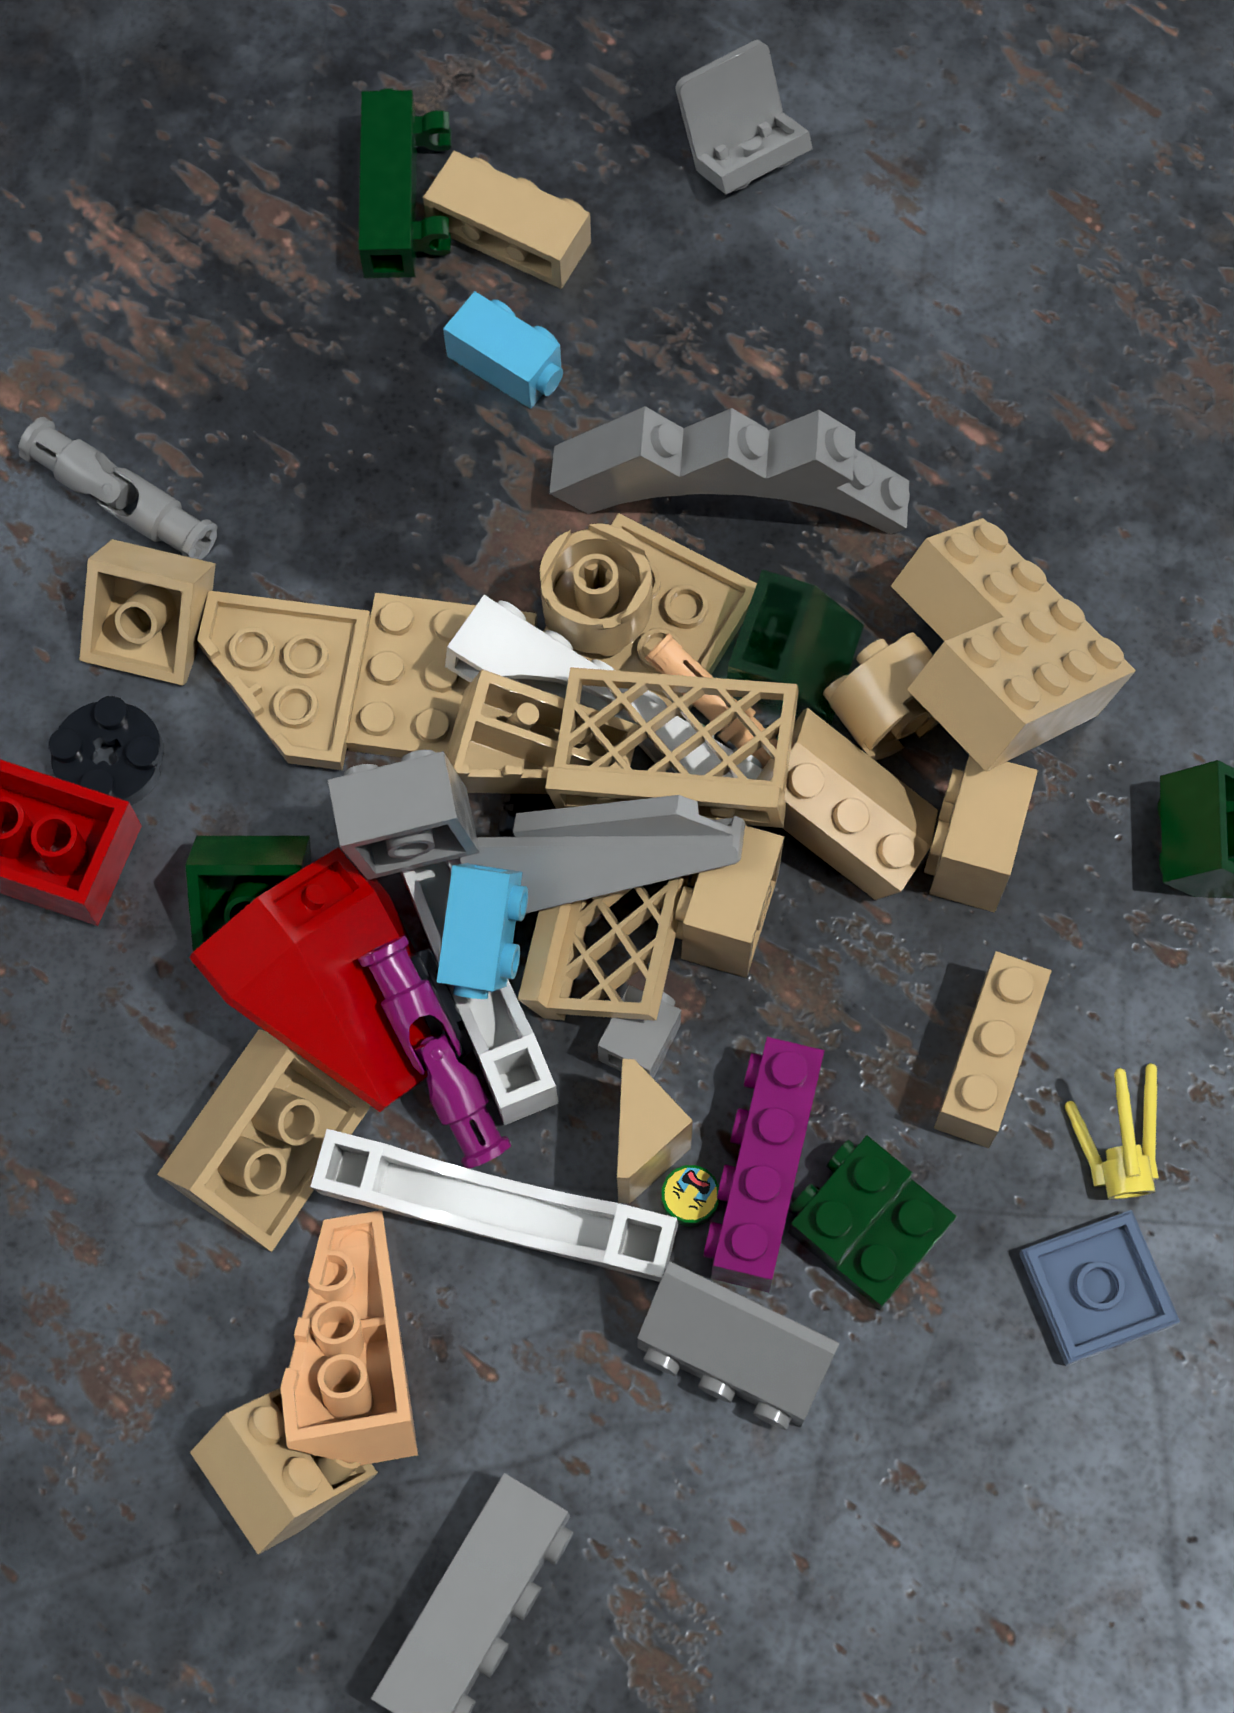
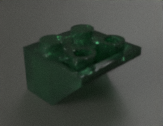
(795, 638)

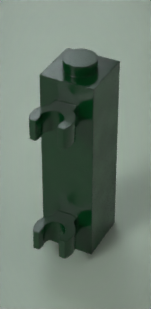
(388, 184)

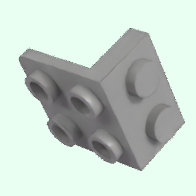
(738, 119)

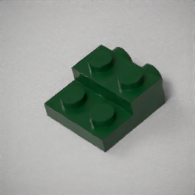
(869, 1220)

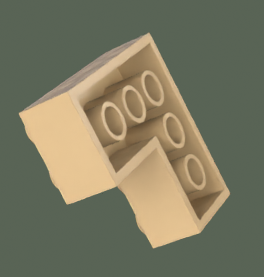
(1013, 650)

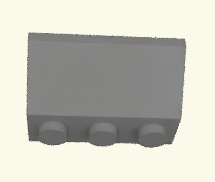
(735, 1347)

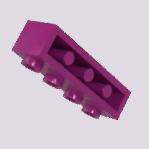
(767, 1164)

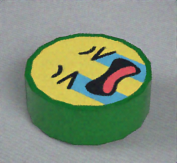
(690, 1195)

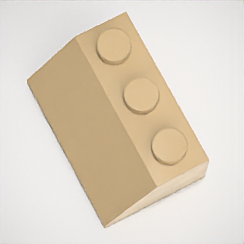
(852, 809)
(261, 1140)

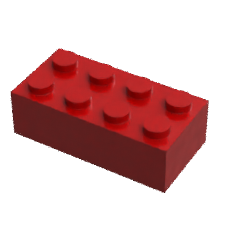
(61, 842)

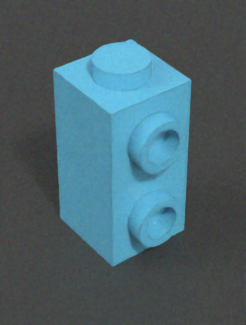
(504, 349)
(480, 929)

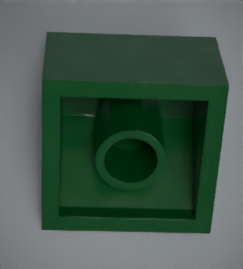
(1198, 830)
(232, 872)

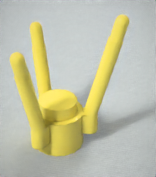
(1129, 1167)

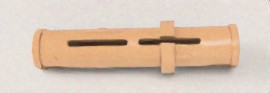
(672, 659)

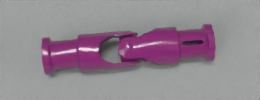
(452, 1087)

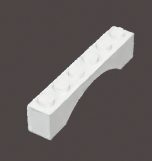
(506, 644)
(495, 1025)
(494, 1207)

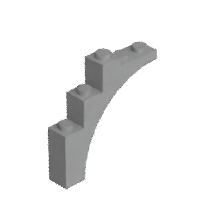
(728, 454)

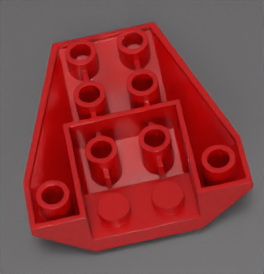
(298, 975)

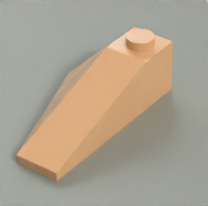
(348, 1367)

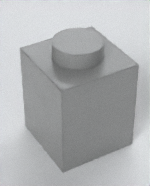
(640, 1039)

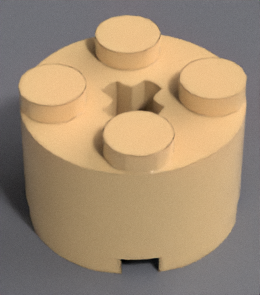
(596, 588)
(876, 699)

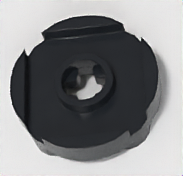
(102, 724)

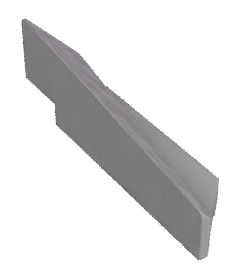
(610, 848)

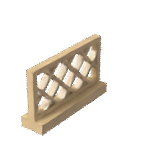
(717, 796)
(556, 957)

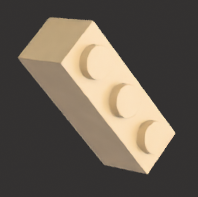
(510, 218)
(992, 1049)

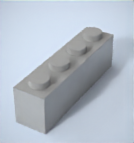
(475, 1603)

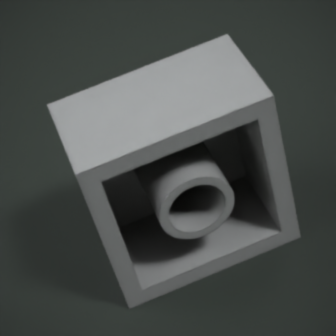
(403, 814)

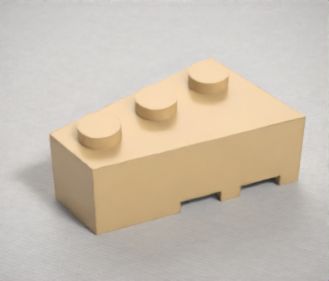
(511, 736)

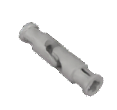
(91, 472)

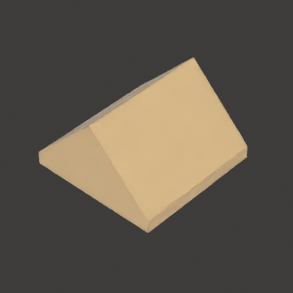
(651, 1132)

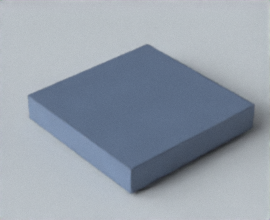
(1099, 1287)

